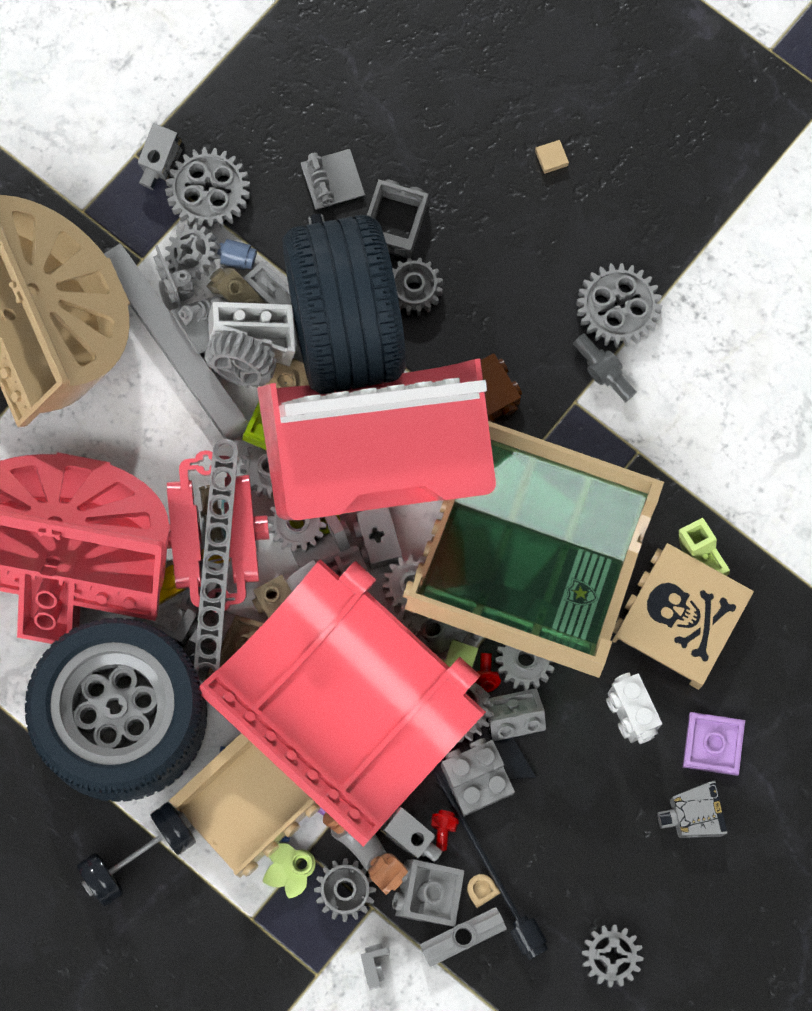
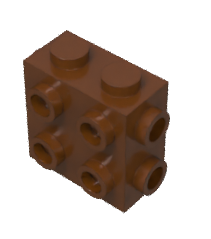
(501, 393)

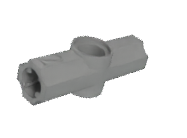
(480, 928)

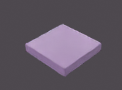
(713, 743)

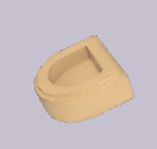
(481, 889)

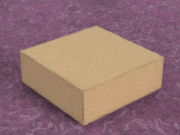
(551, 156)

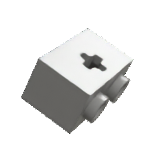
(378, 522)

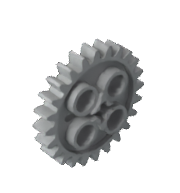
(212, 167)
(630, 325)

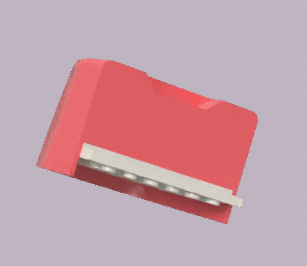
(378, 443)

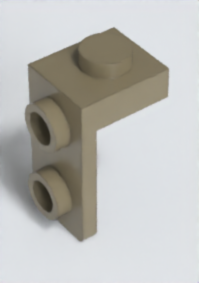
(232, 287)

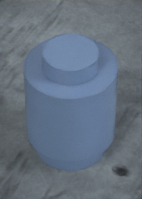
(237, 255)

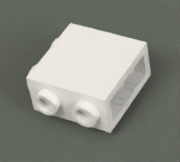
(634, 708)

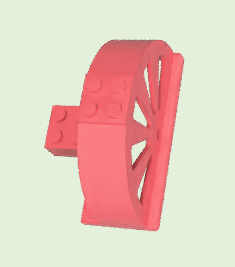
(78, 539)

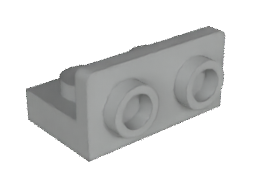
(516, 715)
(373, 970)

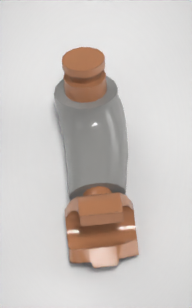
(382, 867)

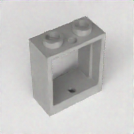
(412, 196)

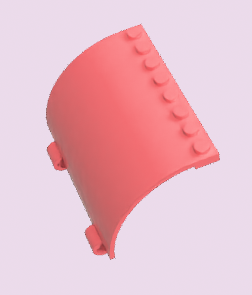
(345, 699)

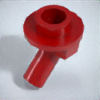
(488, 679)
(444, 822)

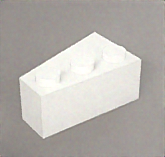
(264, 322)

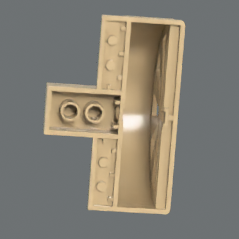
(58, 310)

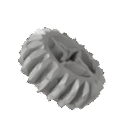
(240, 359)

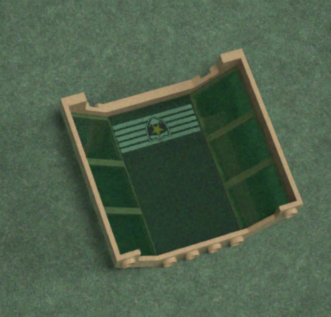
(540, 554)

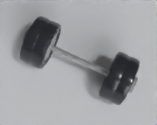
(100, 879)

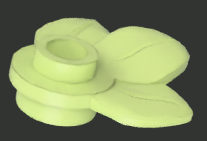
(285, 872)

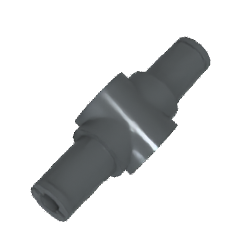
(604, 367)
(437, 635)

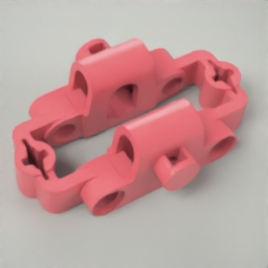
(185, 533)

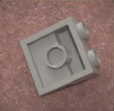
(477, 776)
(429, 893)

